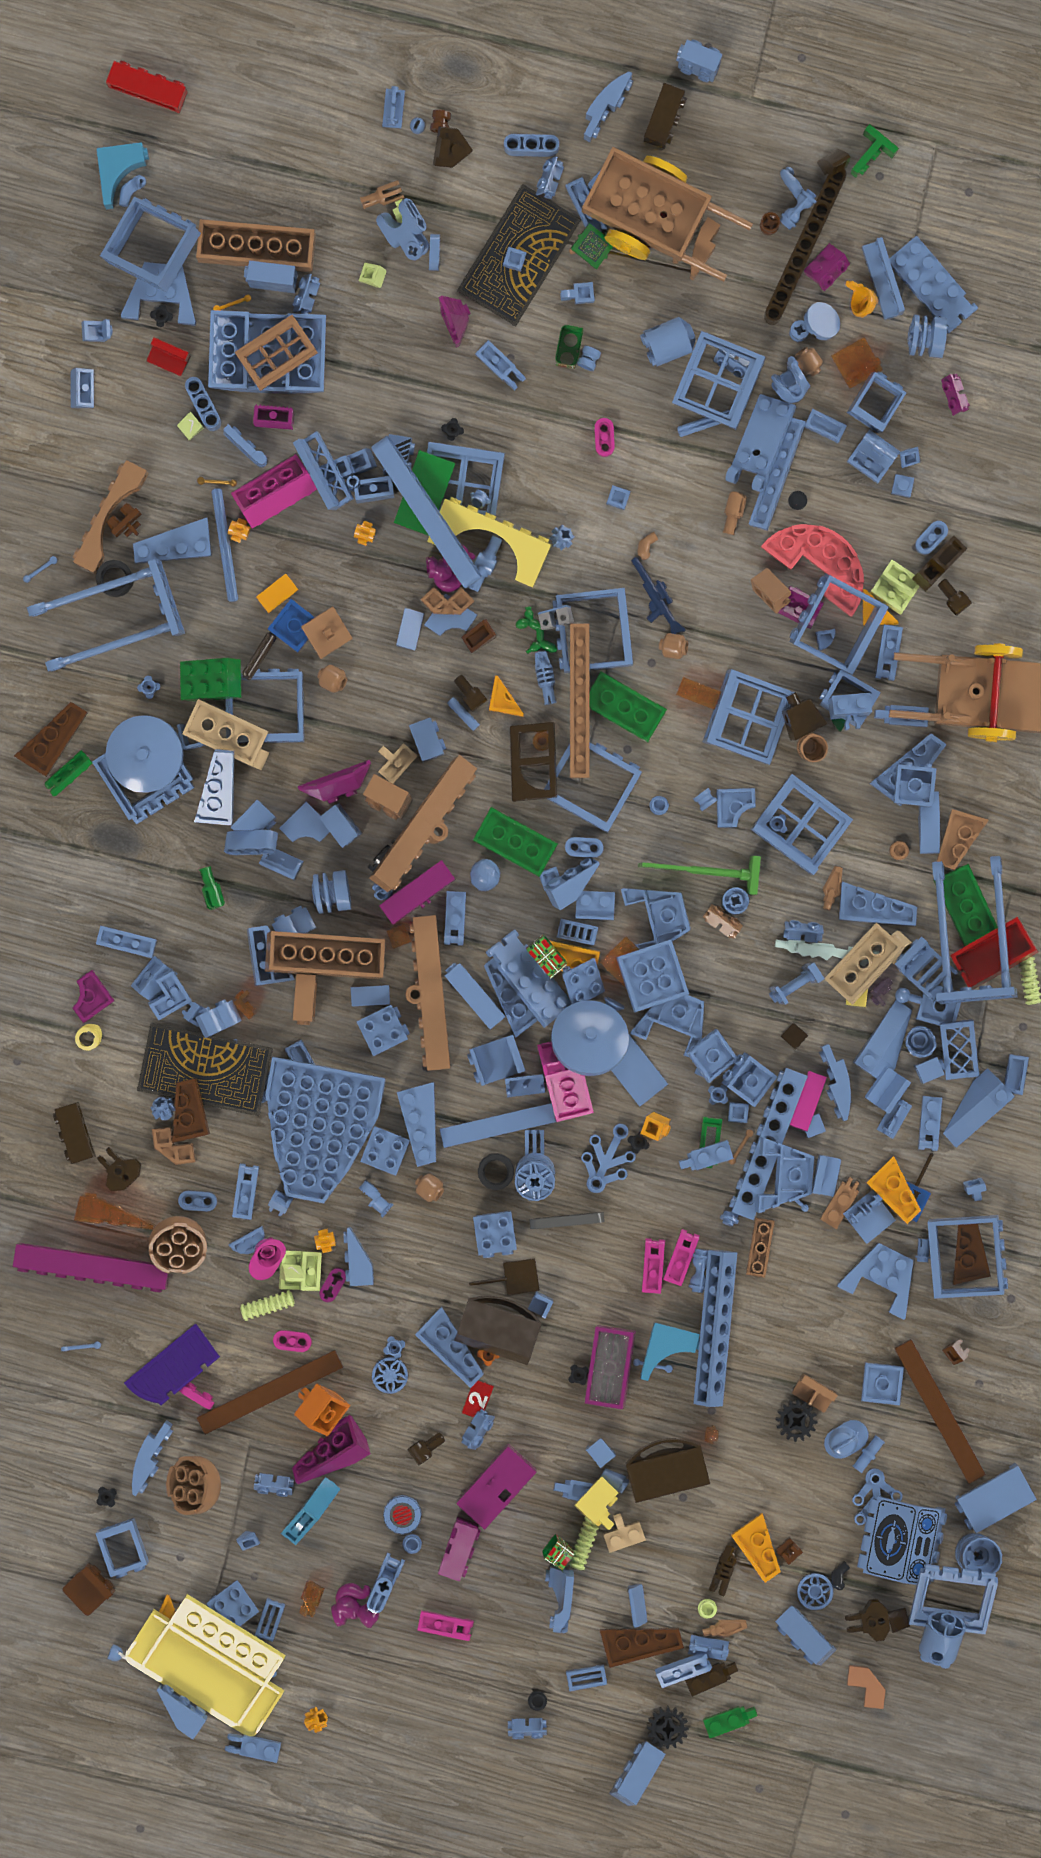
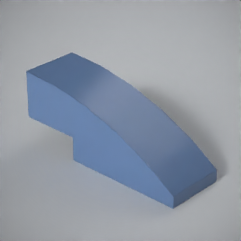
(352, 464)
(929, 827)

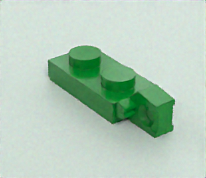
(728, 1720)

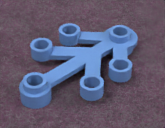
(606, 1161)
(875, 1486)

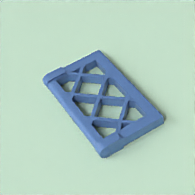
(945, 1042)

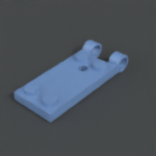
(763, 433)

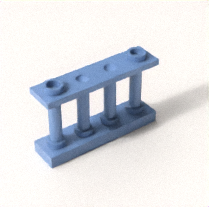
(809, 974)

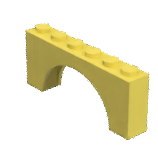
(529, 550)

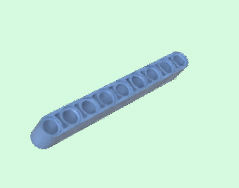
(426, 512)

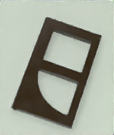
(520, 788)

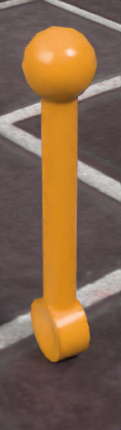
(247, 298)

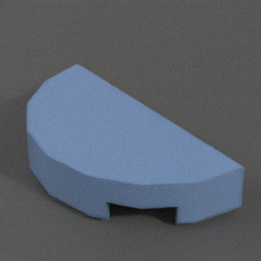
(247, 1243)

